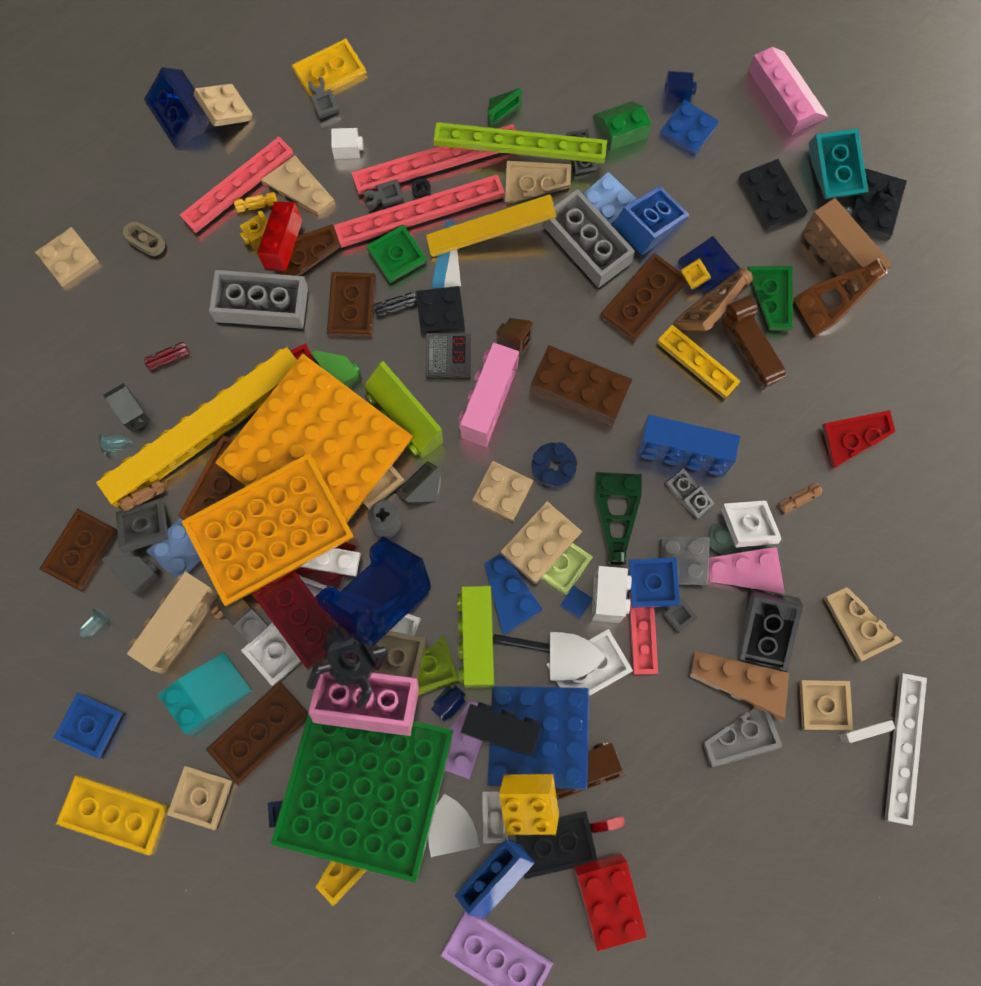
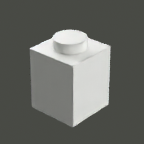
(346, 143)

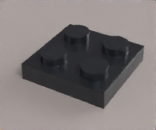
(440, 310)

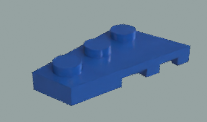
(510, 594)

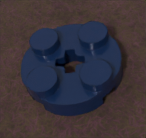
(559, 453)

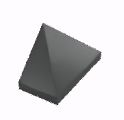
(421, 485)

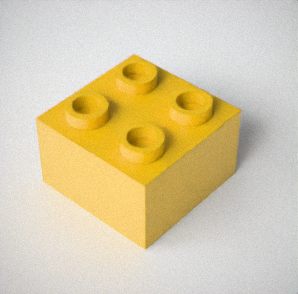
(529, 804)

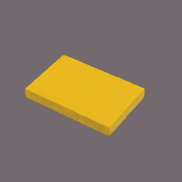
(335, 64)

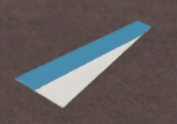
(447, 267)

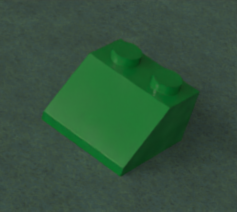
(623, 124)

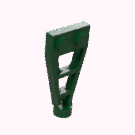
(617, 486)

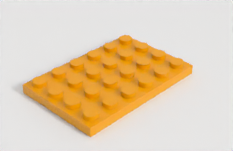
(267, 529)

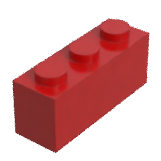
(279, 236)

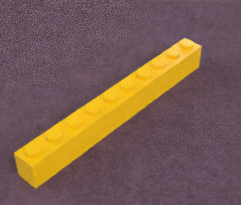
(197, 430)

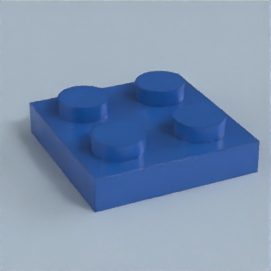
(689, 127)
(654, 582)
(88, 725)

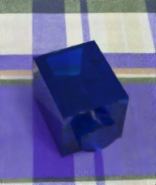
(679, 86)

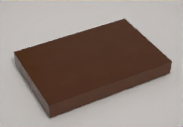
(351, 304)
(79, 550)

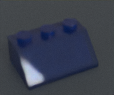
(175, 106)

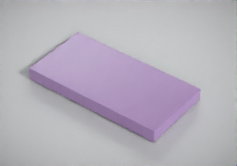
(493, 955)

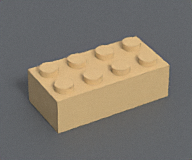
(172, 623)

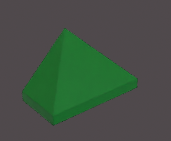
(502, 105)

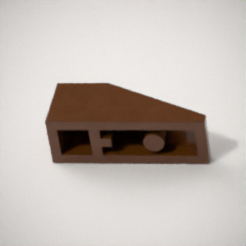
(602, 768)

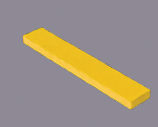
(491, 225)

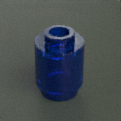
(448, 702)

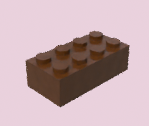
(580, 385)

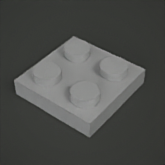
(691, 556)

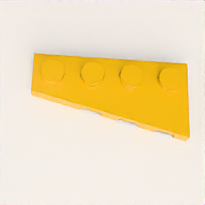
(338, 881)

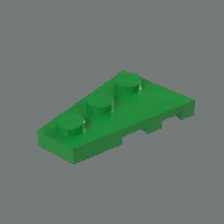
(775, 294)

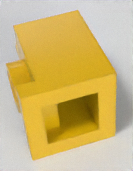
(253, 230)

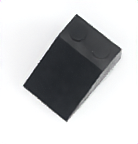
(770, 629)

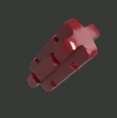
(166, 355)

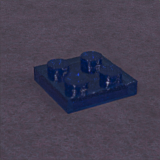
(716, 261)

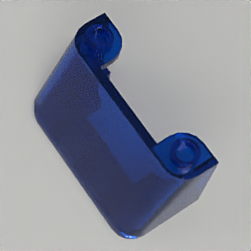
(379, 593)

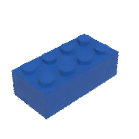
(688, 445)

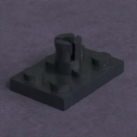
(879, 208)

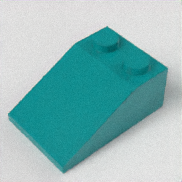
(838, 163)
(204, 694)

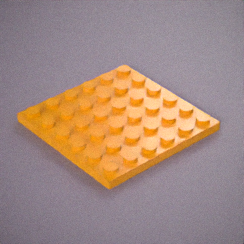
(320, 417)

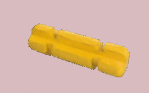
(255, 202)

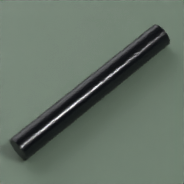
(521, 643)

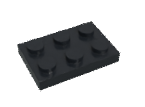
(773, 194)
(565, 850)

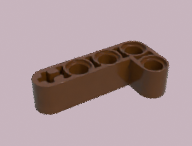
(751, 341)

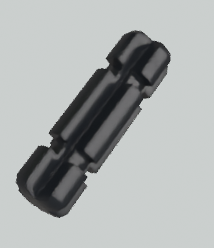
(395, 304)

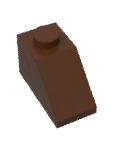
(515, 334)

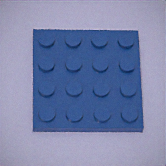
(564, 741)

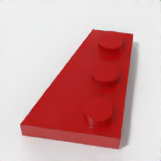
(853, 435)

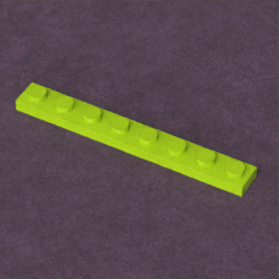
(520, 142)

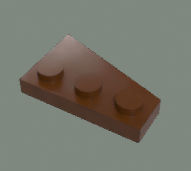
(311, 249)

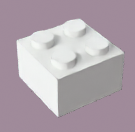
(610, 593)

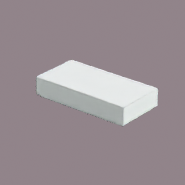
(866, 732)

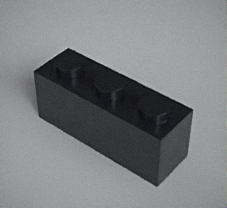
(502, 729)

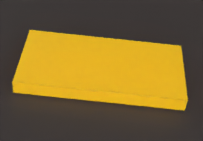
(112, 815)

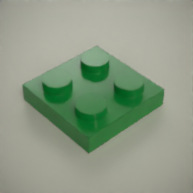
(396, 253)

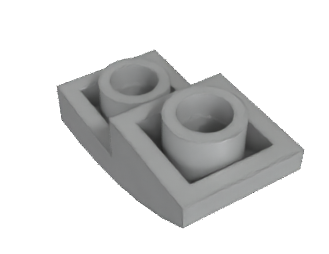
(689, 494)

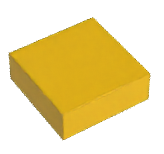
(695, 274)

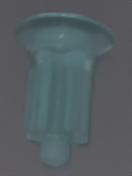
(112, 442)
(94, 623)

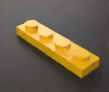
(698, 362)

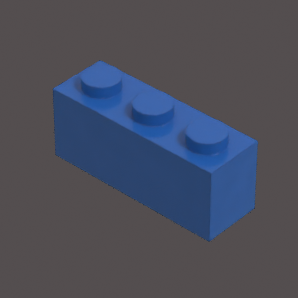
(494, 879)

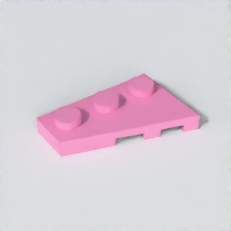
(748, 569)

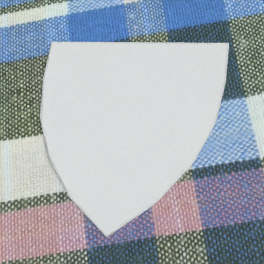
(572, 656)
(451, 828)

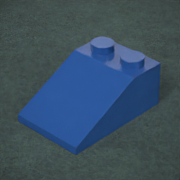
(649, 219)

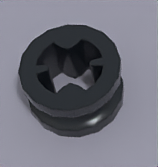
(418, 184)

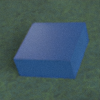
(576, 602)

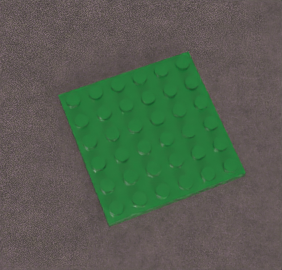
(364, 796)

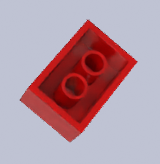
(610, 902)

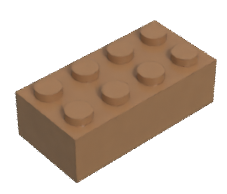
(842, 242)

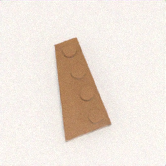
(752, 683)

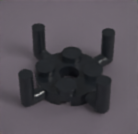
(344, 672)

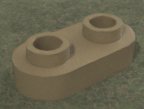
(145, 239)

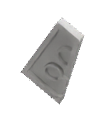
(744, 738)

